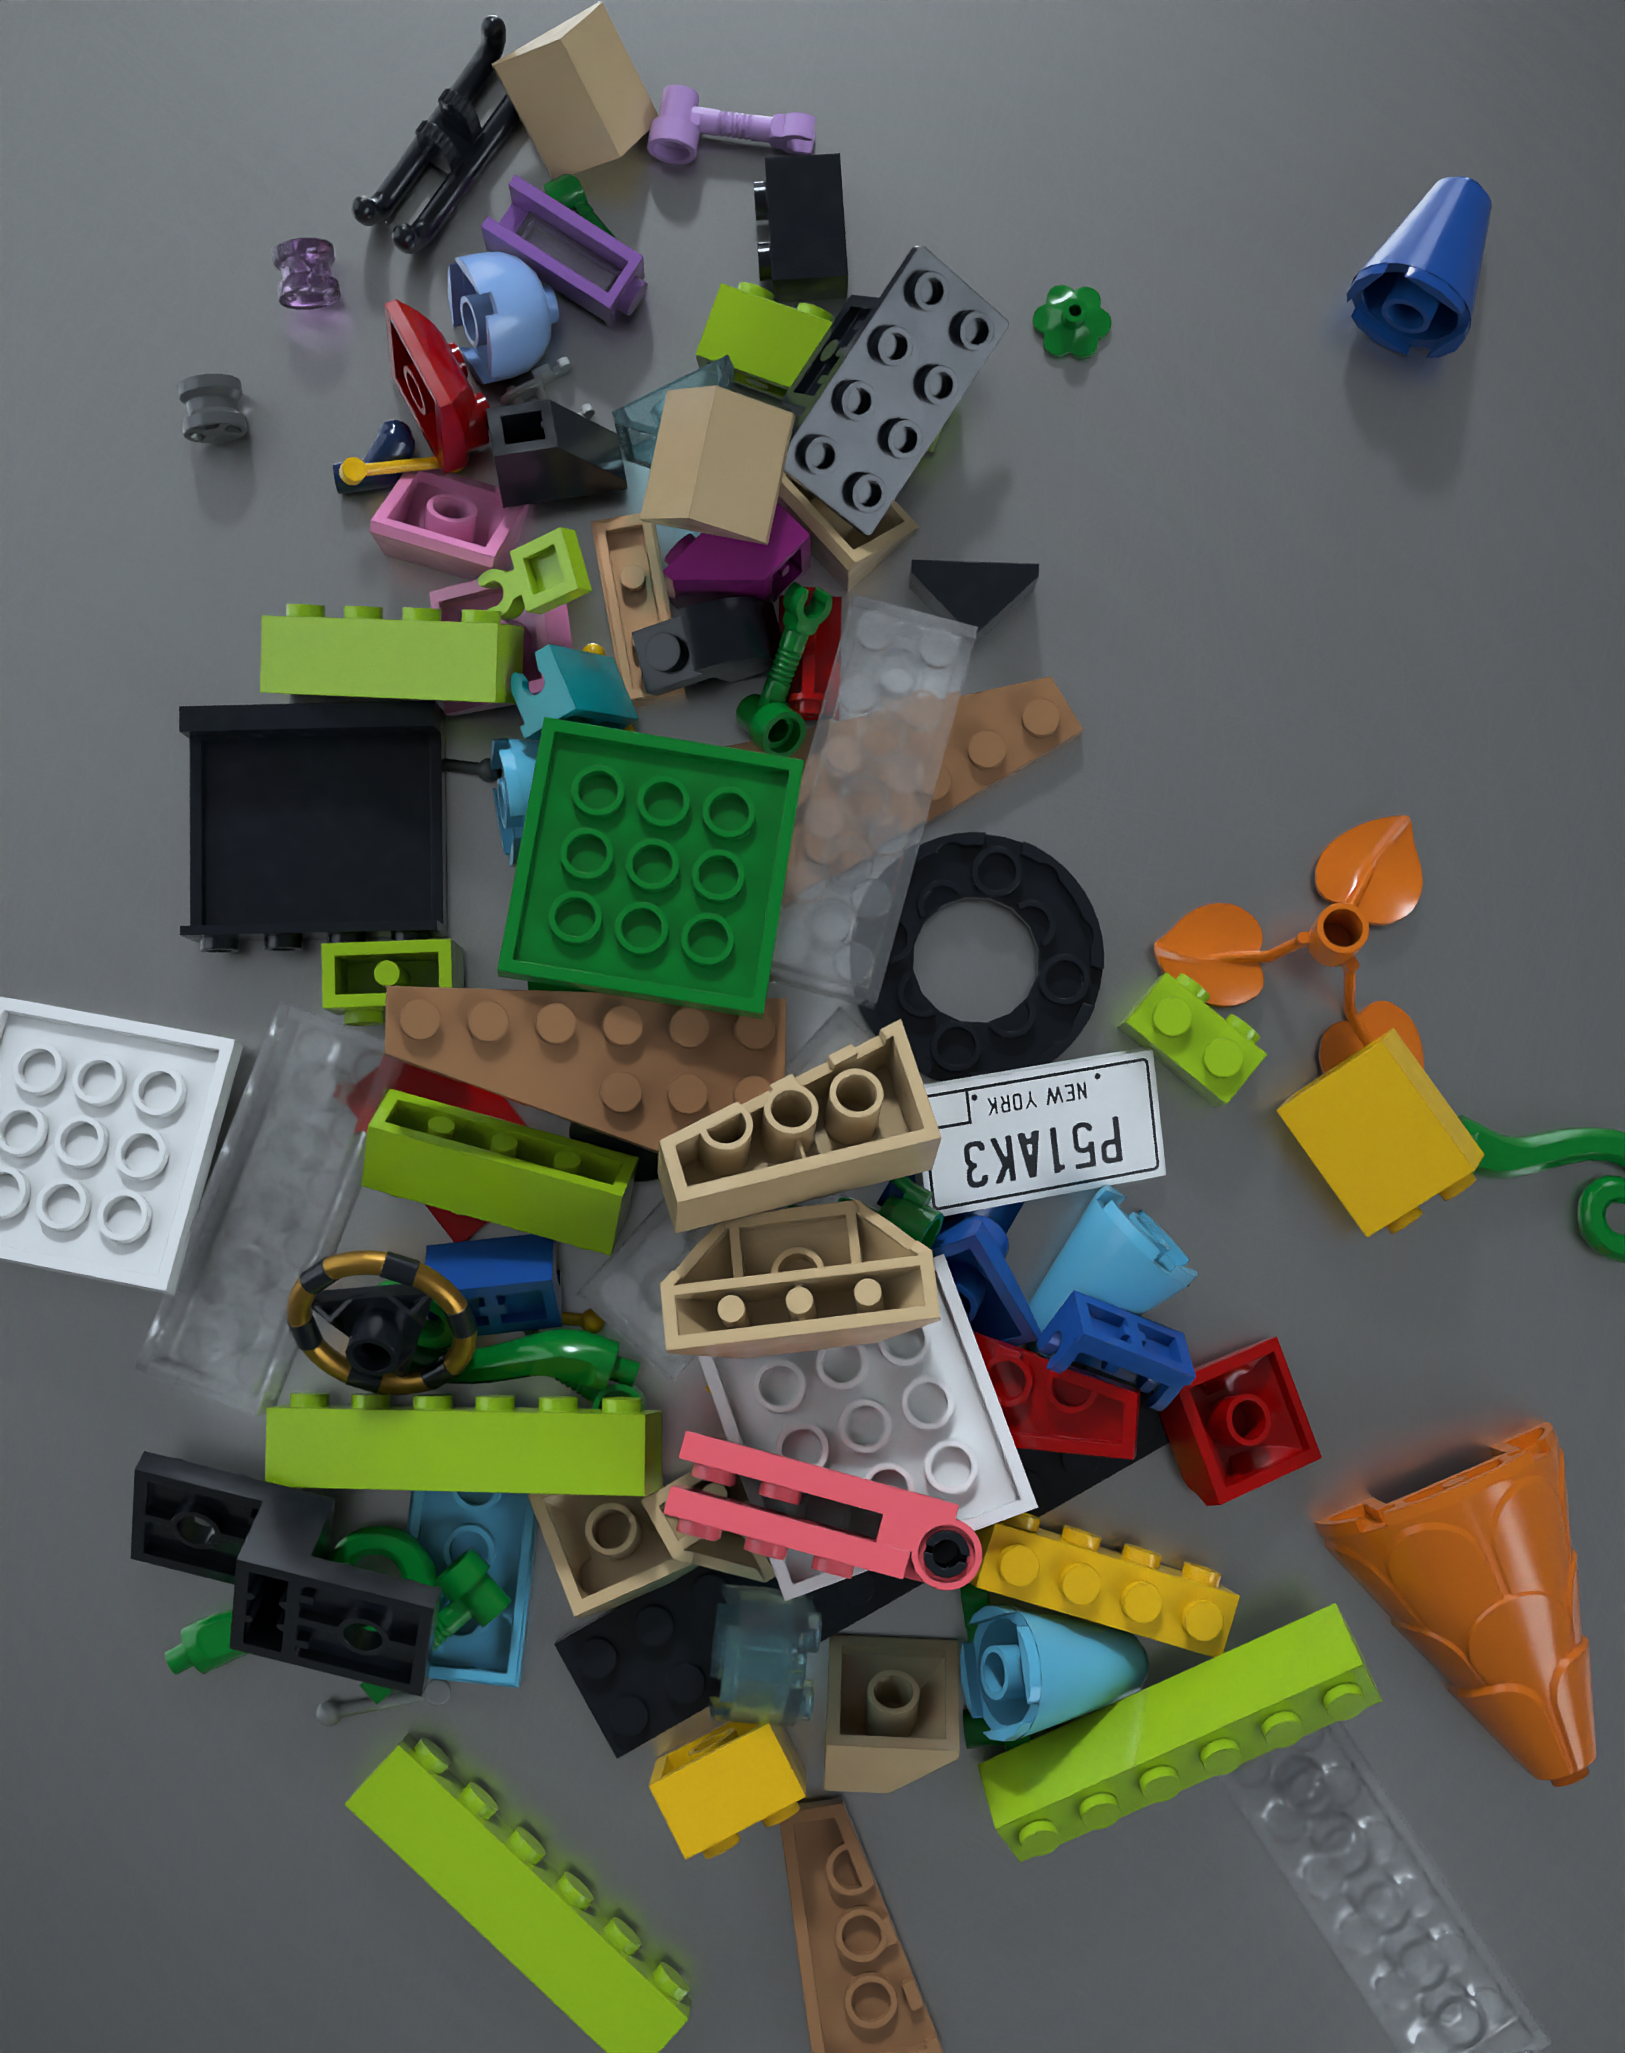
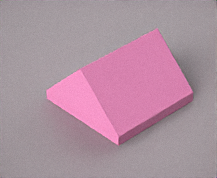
(448, 524)

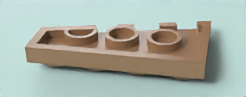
(849, 1953)

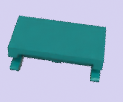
(575, 689)

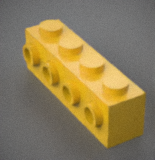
(1106, 1586)

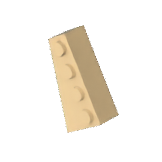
(805, 1138)

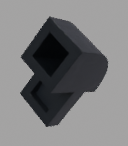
(708, 640)

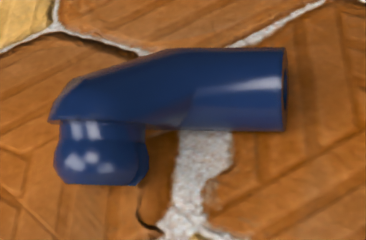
(391, 443)

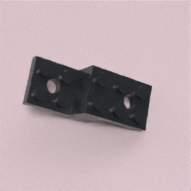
(286, 1591)

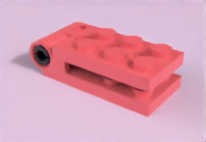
(905, 1536)

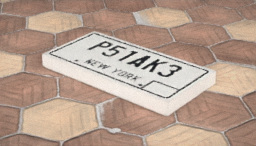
(1045, 1131)

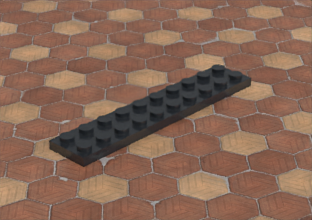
(651, 1657)

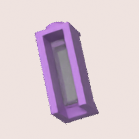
(568, 252)

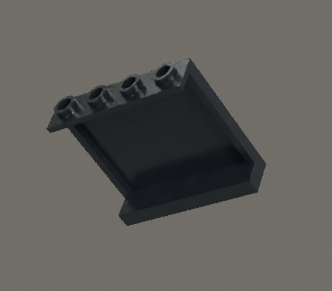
(316, 823)

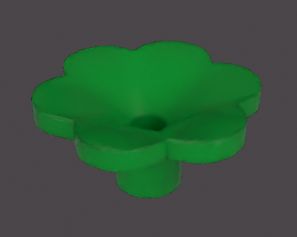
(1069, 333)

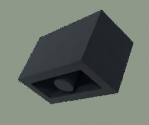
(805, 228)

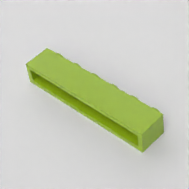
(465, 1446)
(1178, 1733)
(520, 1901)

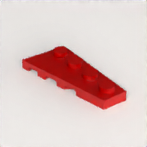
(1061, 1410)

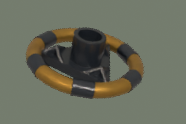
(380, 1322)

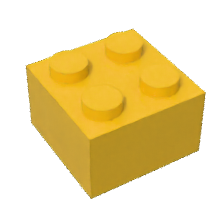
(727, 1784)

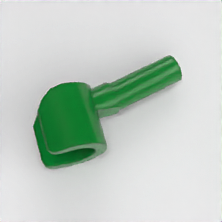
(569, 192)

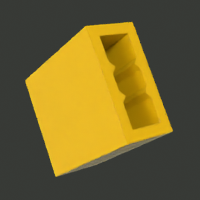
(1382, 1135)

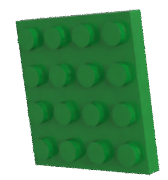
(651, 868)

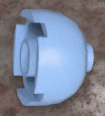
(502, 314)

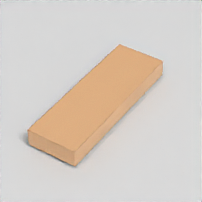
(632, 594)

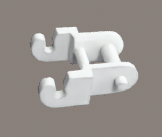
(542, 375)

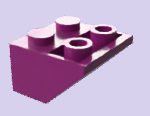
(728, 567)

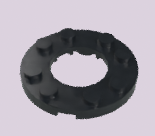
(1067, 957)

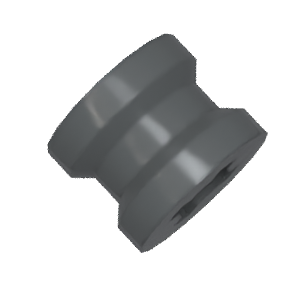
(212, 408)

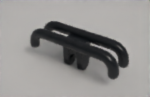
(451, 142)

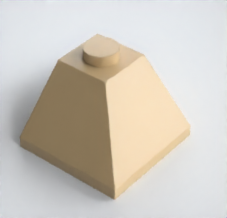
(889, 1711)

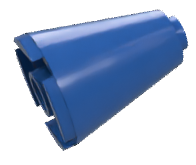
(1426, 273)

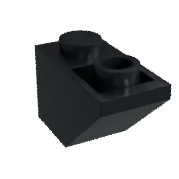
(552, 454)

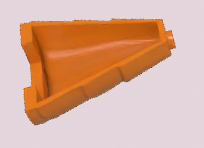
(1488, 1596)

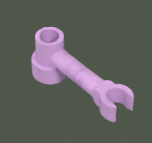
(681, 122)

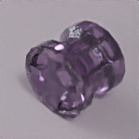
(306, 273)

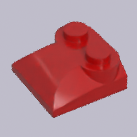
(435, 386)
(1239, 1424)

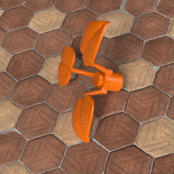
(1369, 878)

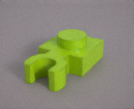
(544, 575)

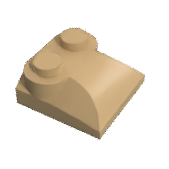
(604, 1549)

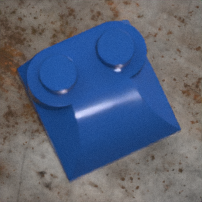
(988, 1290)

